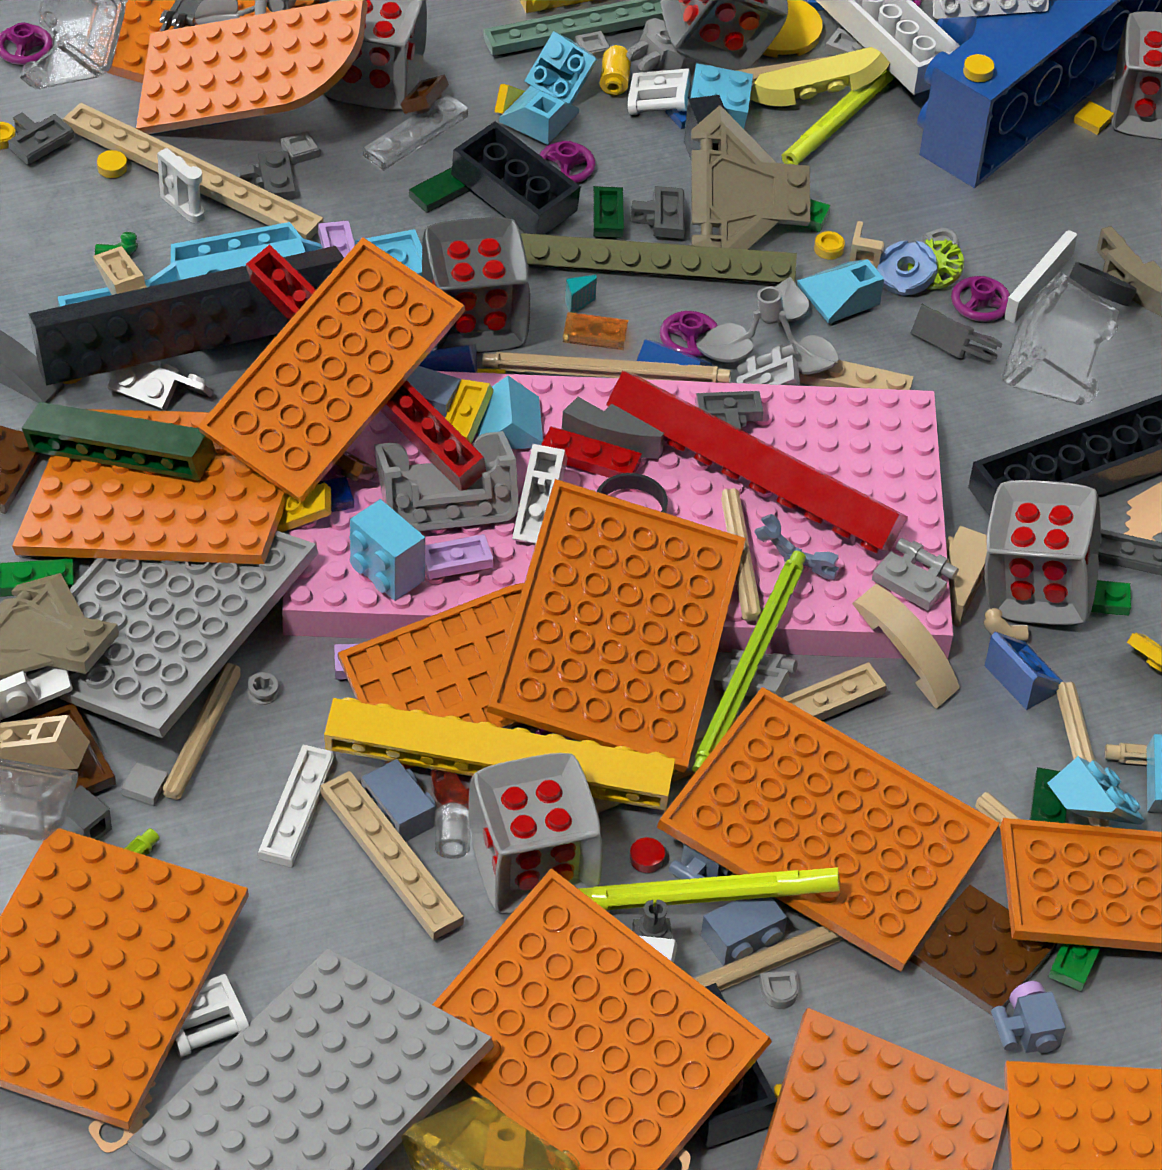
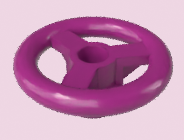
(25, 37)
(569, 154)
(983, 294)
(689, 327)

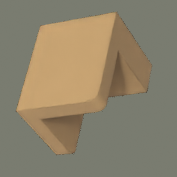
(865, 248)

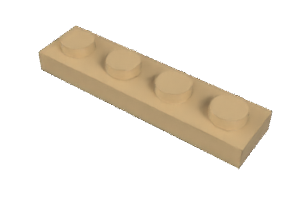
(858, 376)

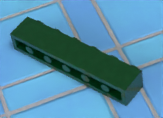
(118, 440)

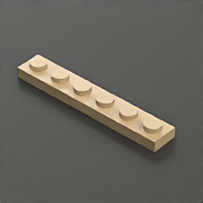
(392, 855)

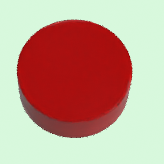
(647, 855)

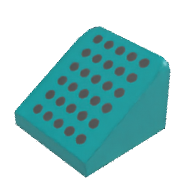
(580, 292)

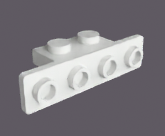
(969, 8)
(154, 384)
(24, 692)

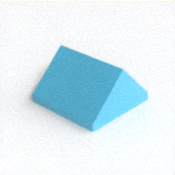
(514, 412)

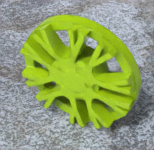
(943, 262)

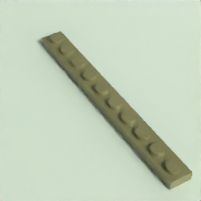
(659, 258)

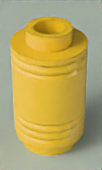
(615, 70)

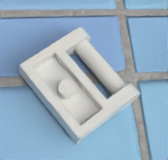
(659, 85)
(173, 181)
(212, 1002)

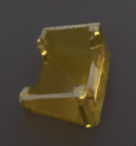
(479, 1138)

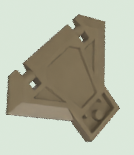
(741, 186)
(49, 630)

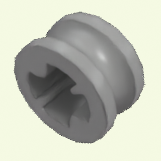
(260, 696)

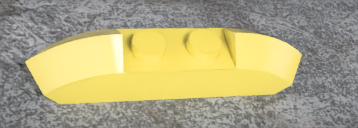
(827, 74)

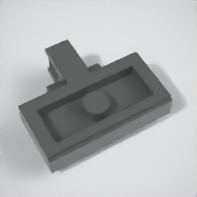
(38, 138)
(272, 174)
(662, 212)
(732, 407)

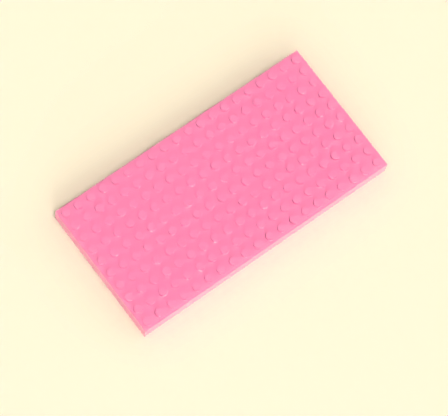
(861, 436)

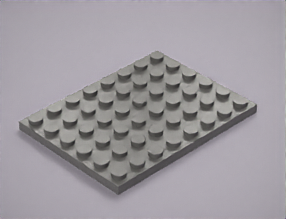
(173, 628)
(316, 1079)

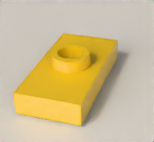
(314, 507)
(1147, 647)

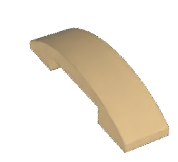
(912, 640)

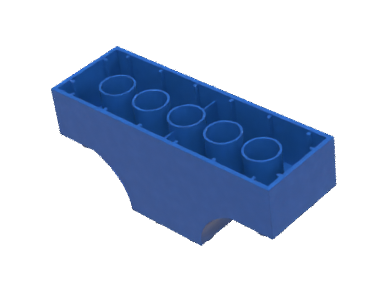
(1040, 73)

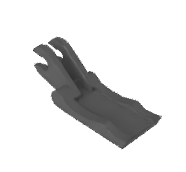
(180, 14)
(952, 335)

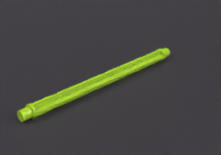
(751, 656)

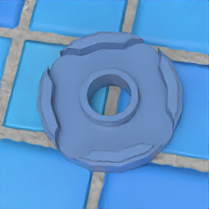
(909, 281)

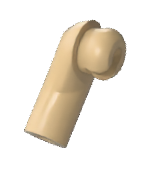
(995, 623)

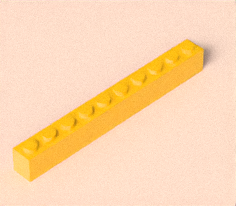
(468, 747)

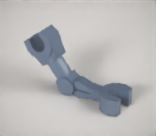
(821, 562)

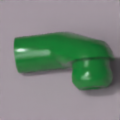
(128, 242)

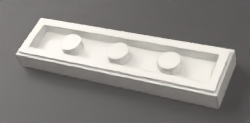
(1040, 275)
(296, 806)

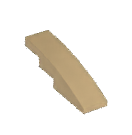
(119, 271)

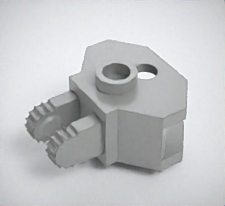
(656, 49)

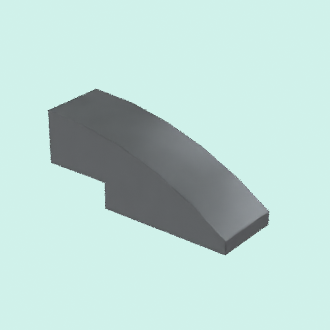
(21, 371)
(613, 427)

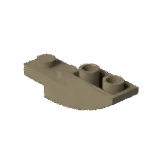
(1127, 266)

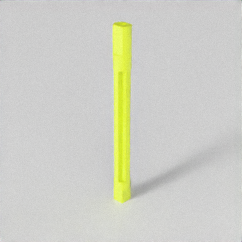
(834, 119)
(715, 888)

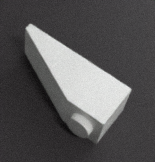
(543, 468)

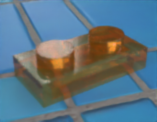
(595, 331)

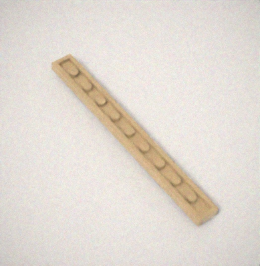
(215, 182)
(819, 700)

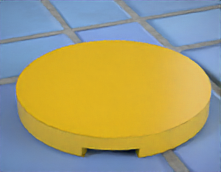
(800, 31)

